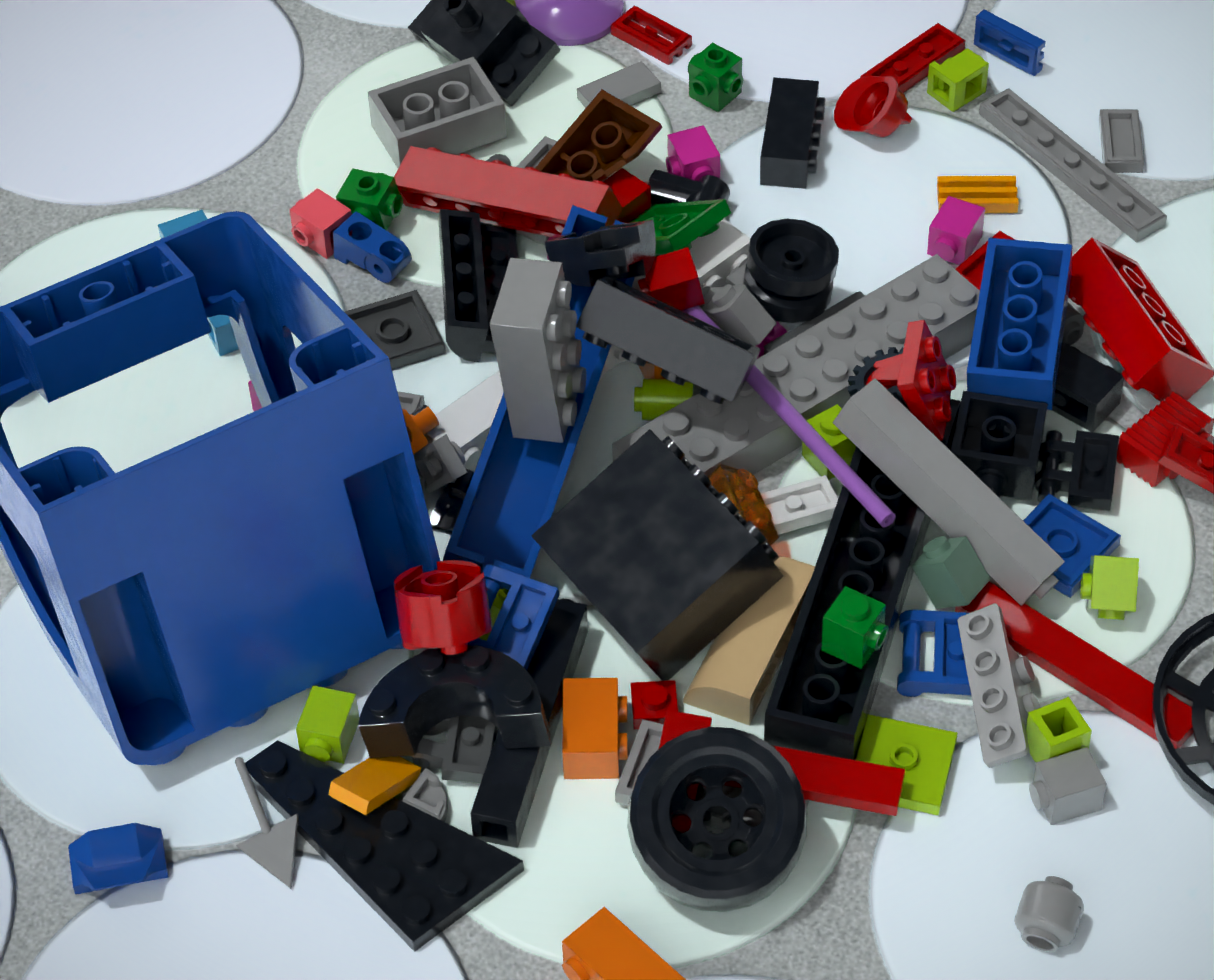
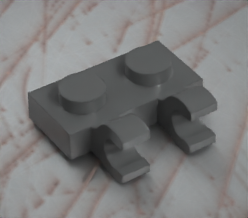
(465, 750)

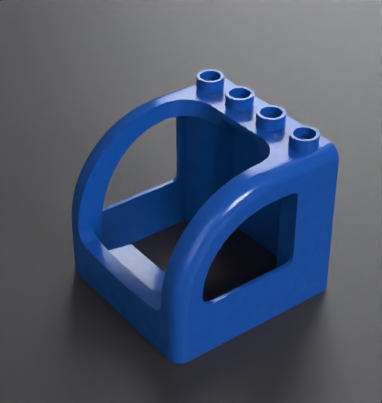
(239, 556)

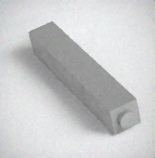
(949, 492)

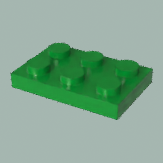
(683, 222)

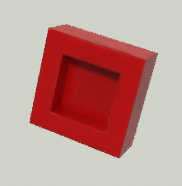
(652, 701)

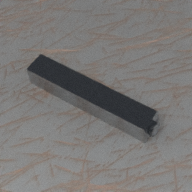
(514, 774)

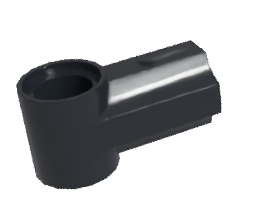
(672, 188)

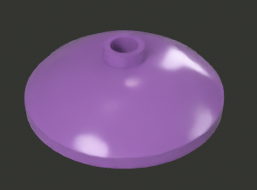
(571, 20)

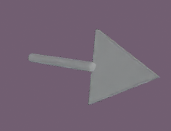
(274, 845)

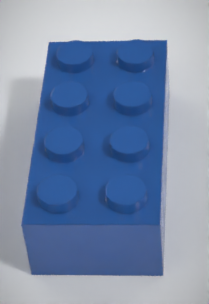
(1020, 320)

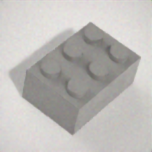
(440, 109)

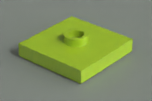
(918, 749)

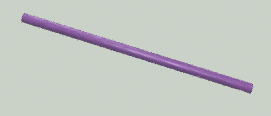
(812, 439)

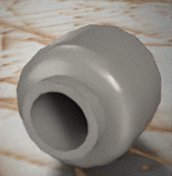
(1049, 914)

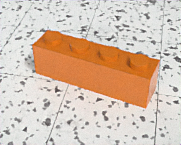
(611, 951)

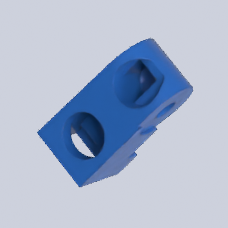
(370, 248)

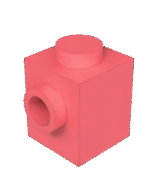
(316, 220)

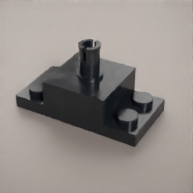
(492, 33)

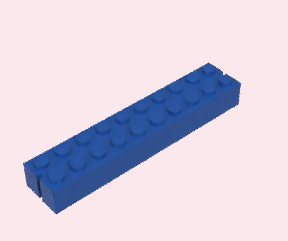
(520, 477)

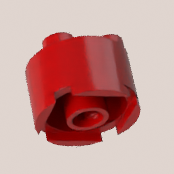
(442, 606)

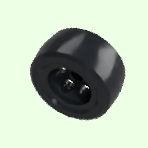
(711, 759)

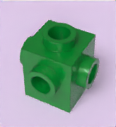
(715, 77)
(371, 196)

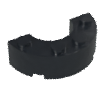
(448, 686)

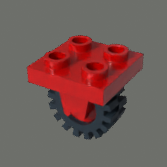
(913, 376)

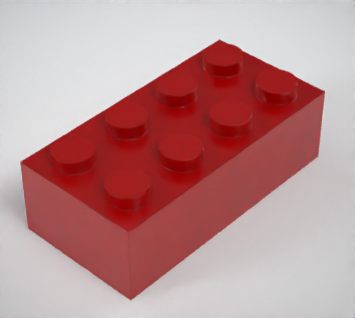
(1136, 323)

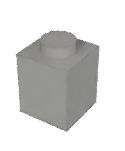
(1068, 786)

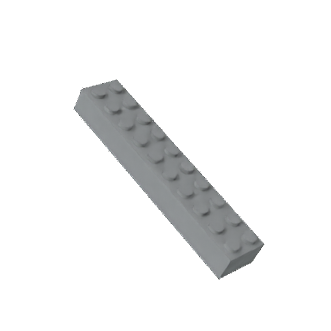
(816, 369)

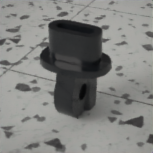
(450, 502)

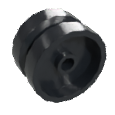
(791, 269)

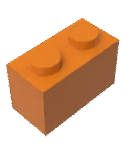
(592, 728)

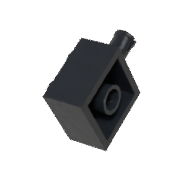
(1000, 441)

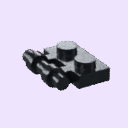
(1092, 470)

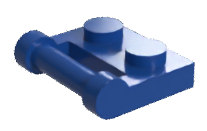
(521, 615)
(949, 665)

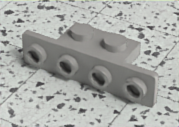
(997, 685)

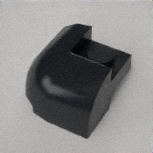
(610, 251)

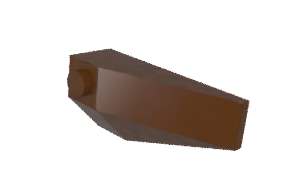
(601, 140)

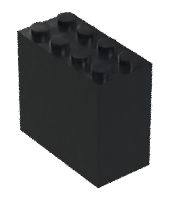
(660, 553)

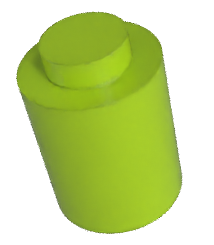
(660, 396)

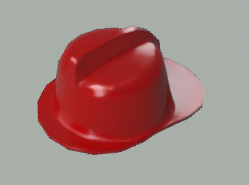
(872, 106)

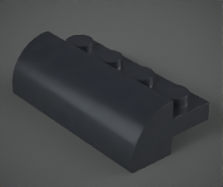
(472, 275)

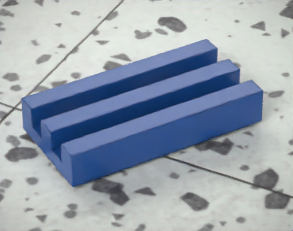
(1009, 42)

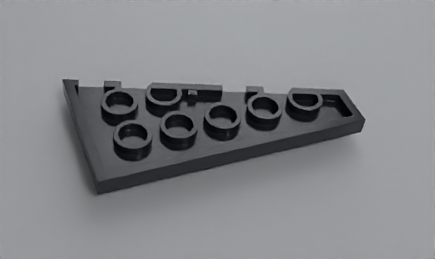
(396, 857)

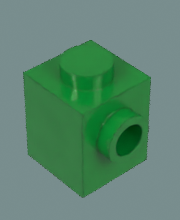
(854, 627)

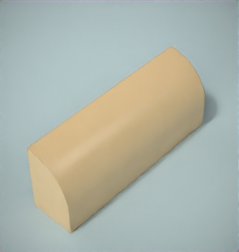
(751, 649)

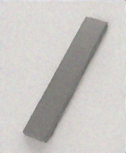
(1073, 165)

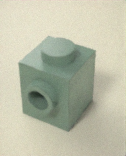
(950, 572)

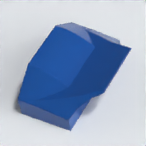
(117, 857)

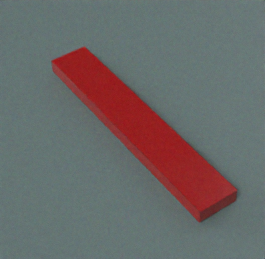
(1084, 666)

